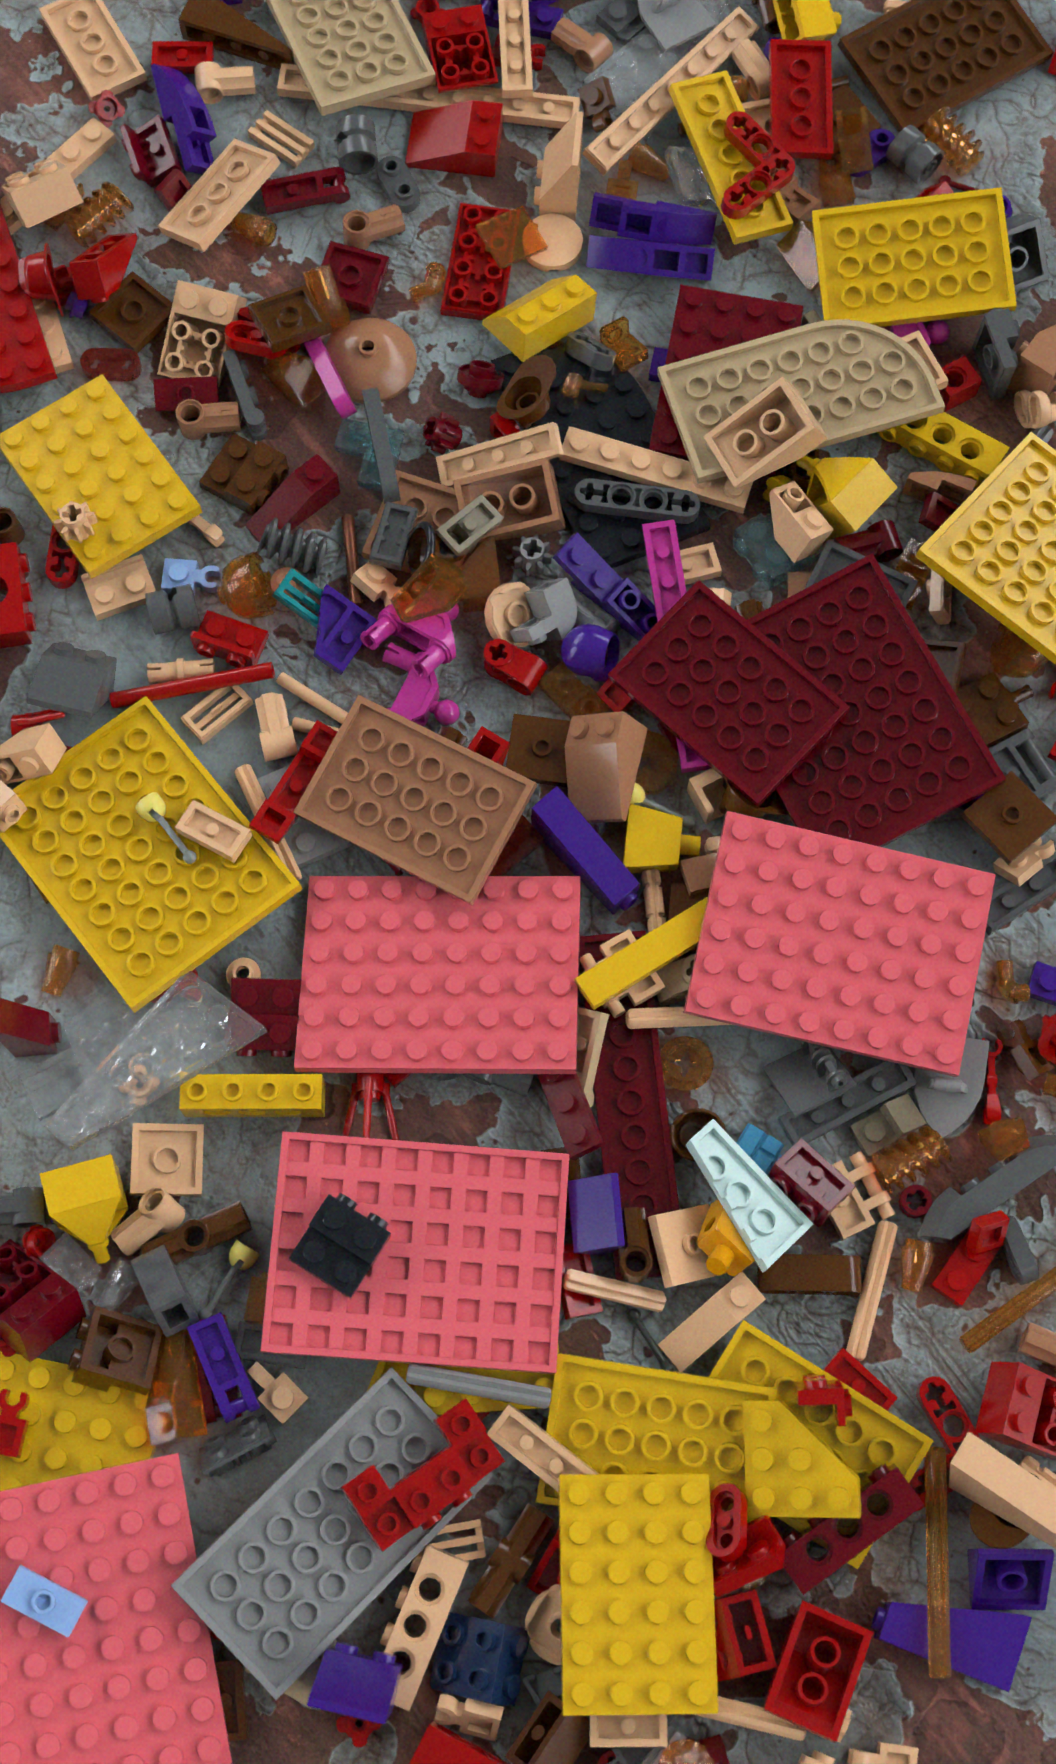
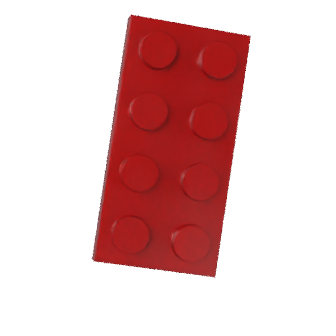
(801, 97)

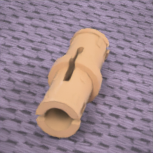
(179, 670)

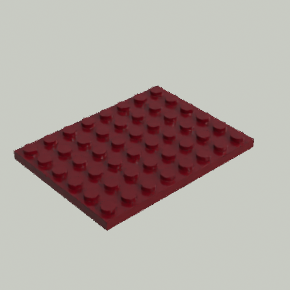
(907, 739)

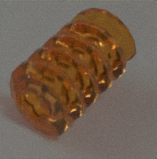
(957, 147)
(97, 211)
(910, 1156)

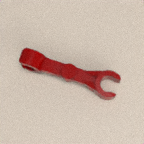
(992, 1107)

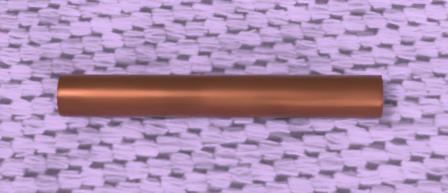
(351, 557)

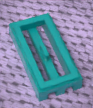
(294, 605)

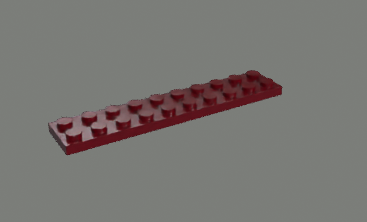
(633, 1113)

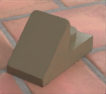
(469, 526)
(887, 1125)

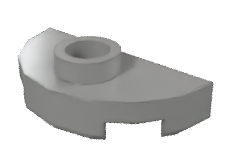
(592, 613)

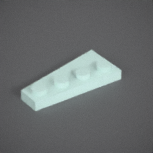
(752, 1201)

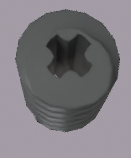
(293, 546)

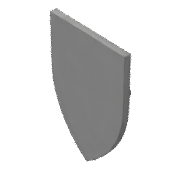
(675, 20)
(948, 1099)

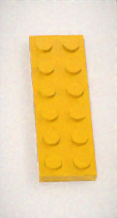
(703, 109)

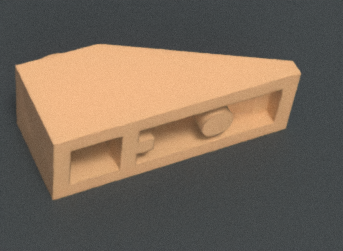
(711, 1322)

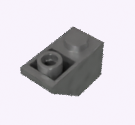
(165, 1291)

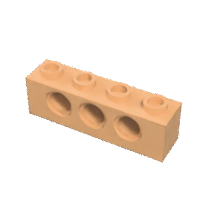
(449, 1573)

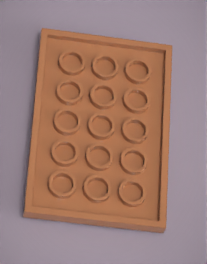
(415, 799)

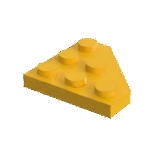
(793, 1468)

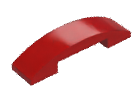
(276, 812)

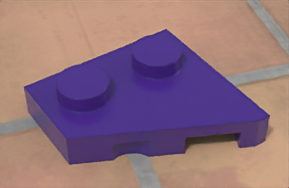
(339, 629)

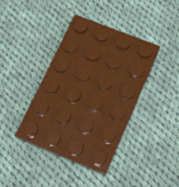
(942, 54)

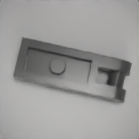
(245, 395)

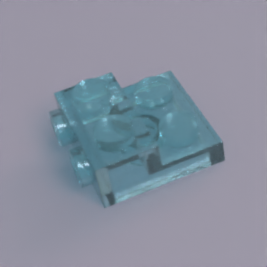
(767, 558)

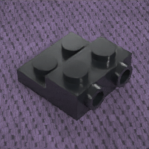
(341, 1244)

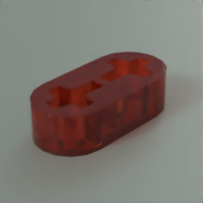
(111, 364)

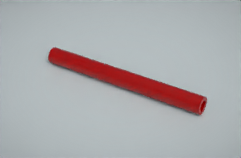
(193, 684)

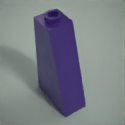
(584, 851)
(981, 1642)

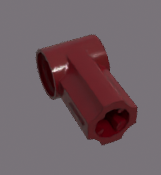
(878, 539)

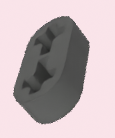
(590, 351)
(1019, 1254)

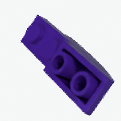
(187, 111)
(653, 222)
(650, 257)
(605, 587)

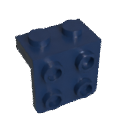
(479, 1659)

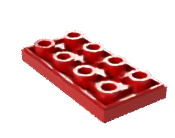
(473, 281)

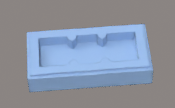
(44, 1601)

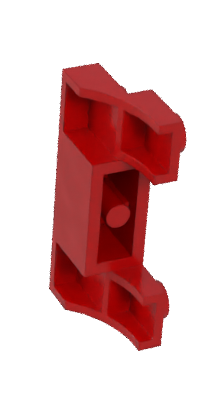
(430, 1487)

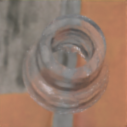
(118, 1284)

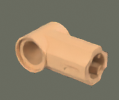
(753, 66)
(215, 82)
(276, 734)
(155, 1213)

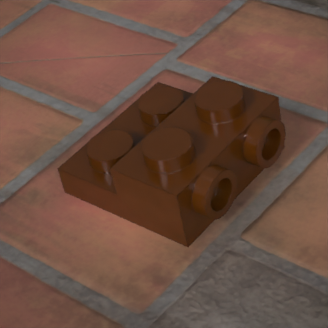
(245, 473)
(115, 1351)

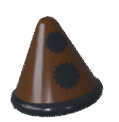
(424, 543)

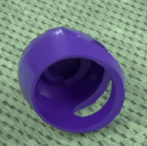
(586, 648)

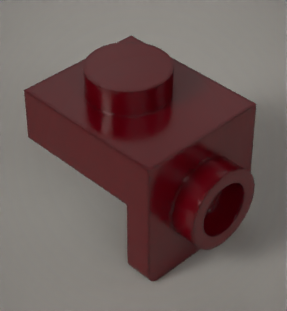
(936, 511)

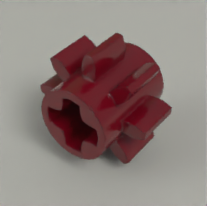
(442, 433)

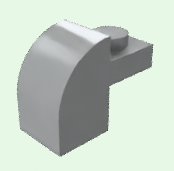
(553, 613)

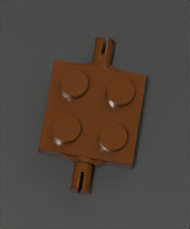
(994, 708)

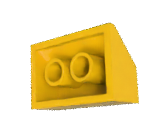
(543, 316)

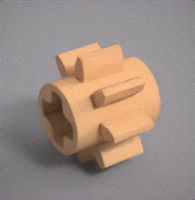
(75, 521)

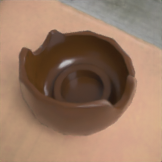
(687, 1125)

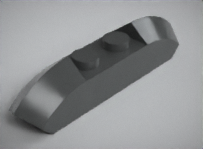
(954, 1212)

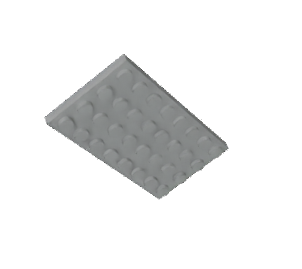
(300, 1555)

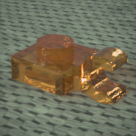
(623, 185)

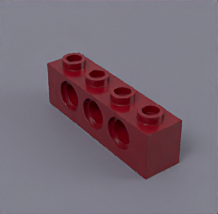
(809, 1570)

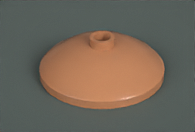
(387, 366)

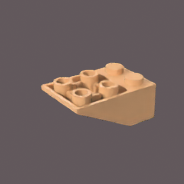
(197, 331)

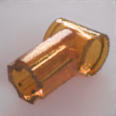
(324, 290)

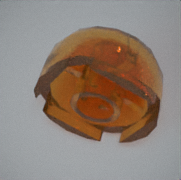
(246, 587)
(1014, 656)

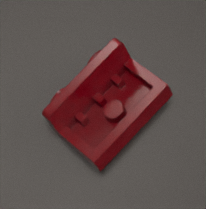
(150, 151)

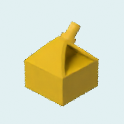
(846, 490)
(86, 1201)

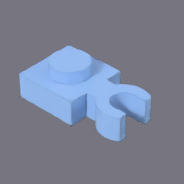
(183, 572)

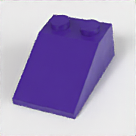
(356, 1683)

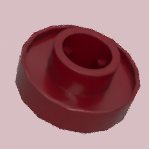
(480, 378)

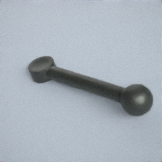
(634, 1316)

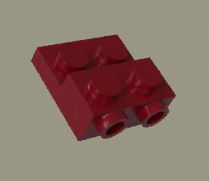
(275, 1006)

